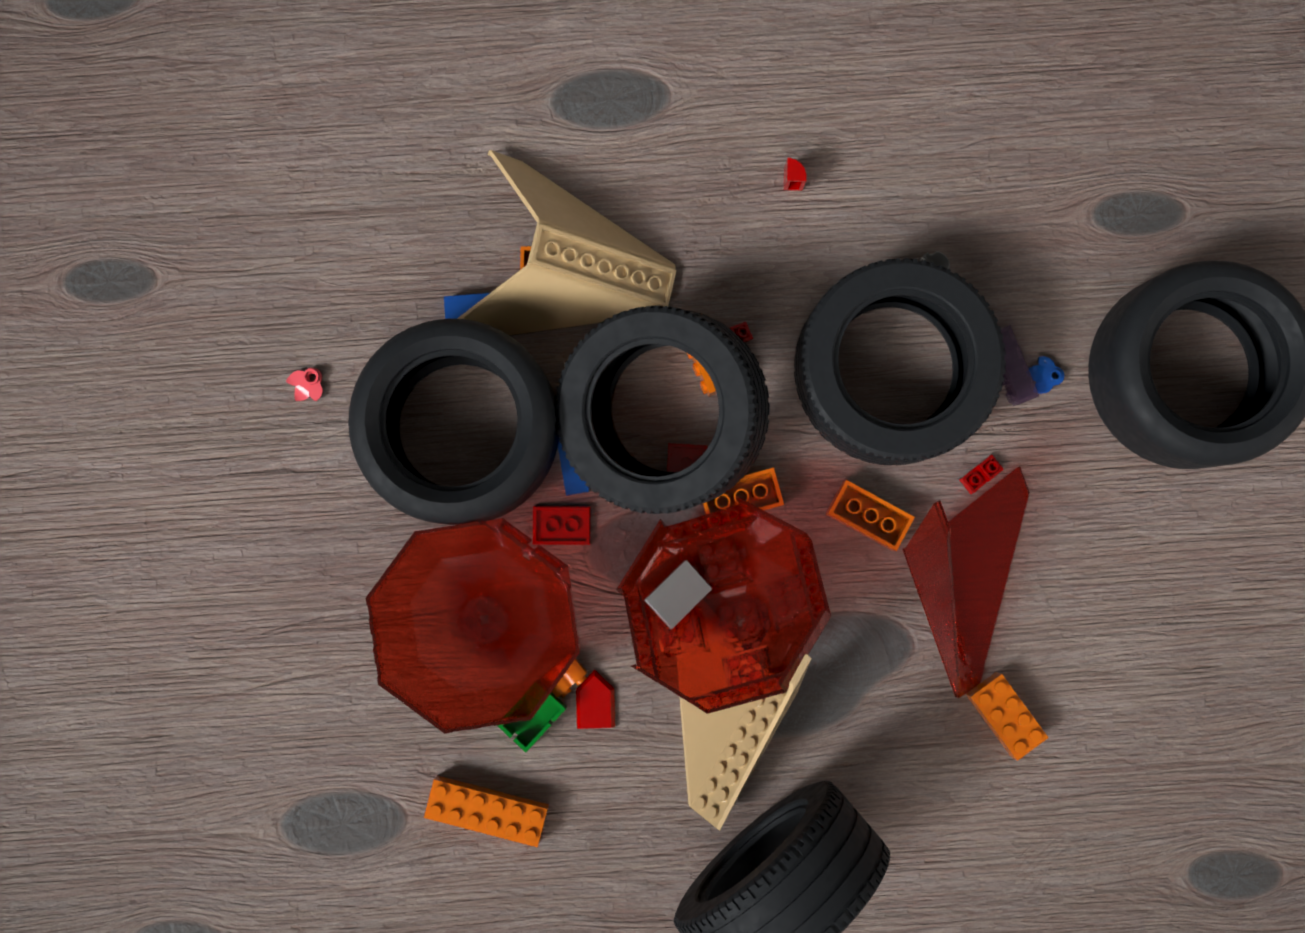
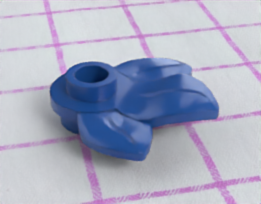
(1043, 374)

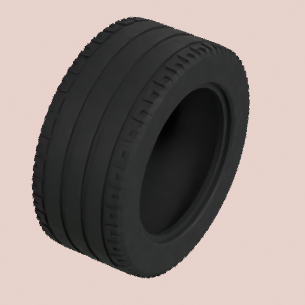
(961, 319)
(588, 424)
(790, 871)

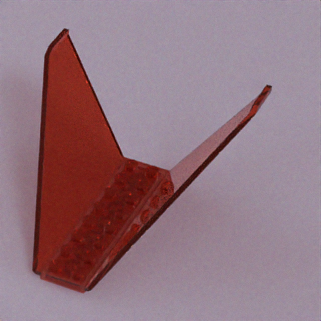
(964, 573)

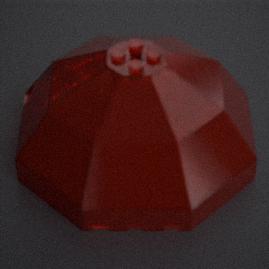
(430, 631)

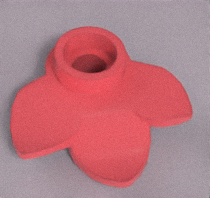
(304, 386)

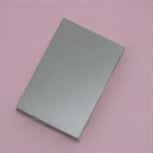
(678, 594)

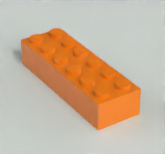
(486, 811)

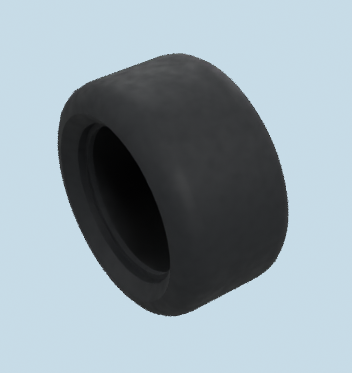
(1273, 338)
(385, 388)

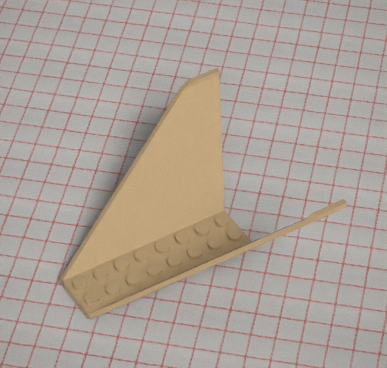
(577, 264)
(727, 746)

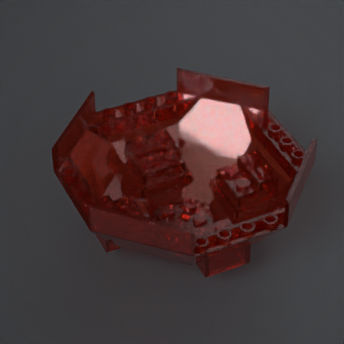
(756, 574)

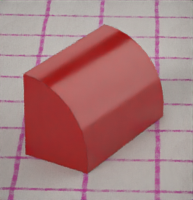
(794, 175)

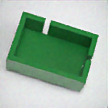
(530, 731)

